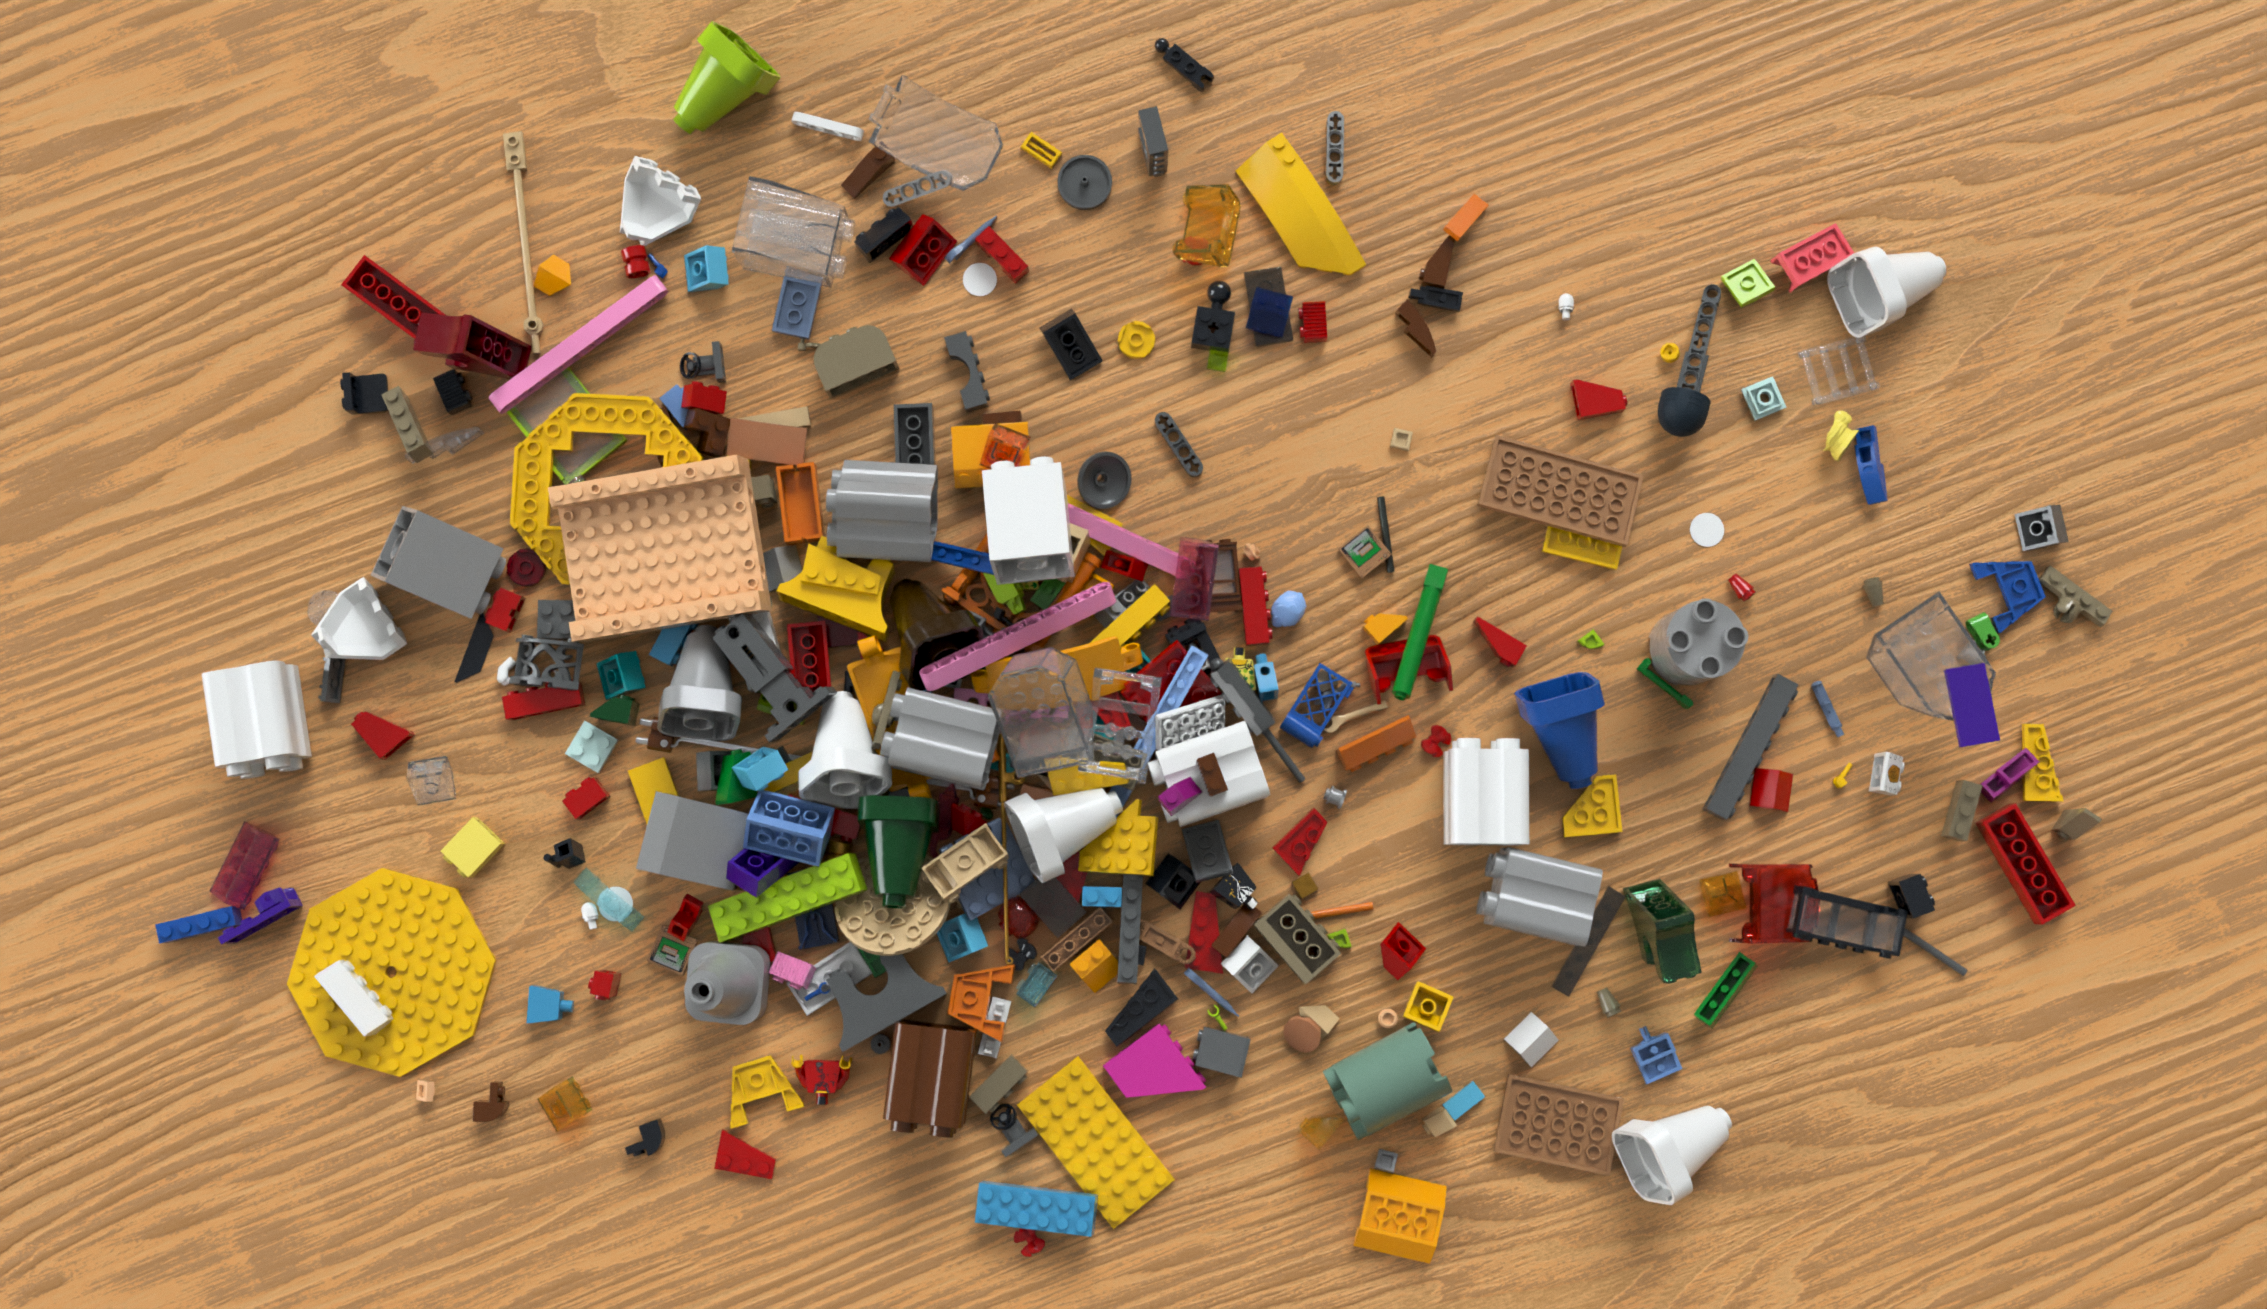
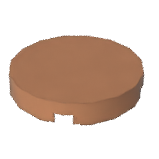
(1302, 1033)

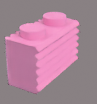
(791, 970)

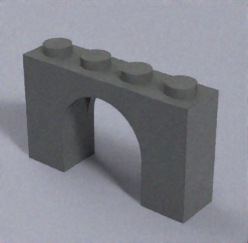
(1153, 141)

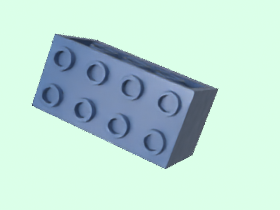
(788, 827)

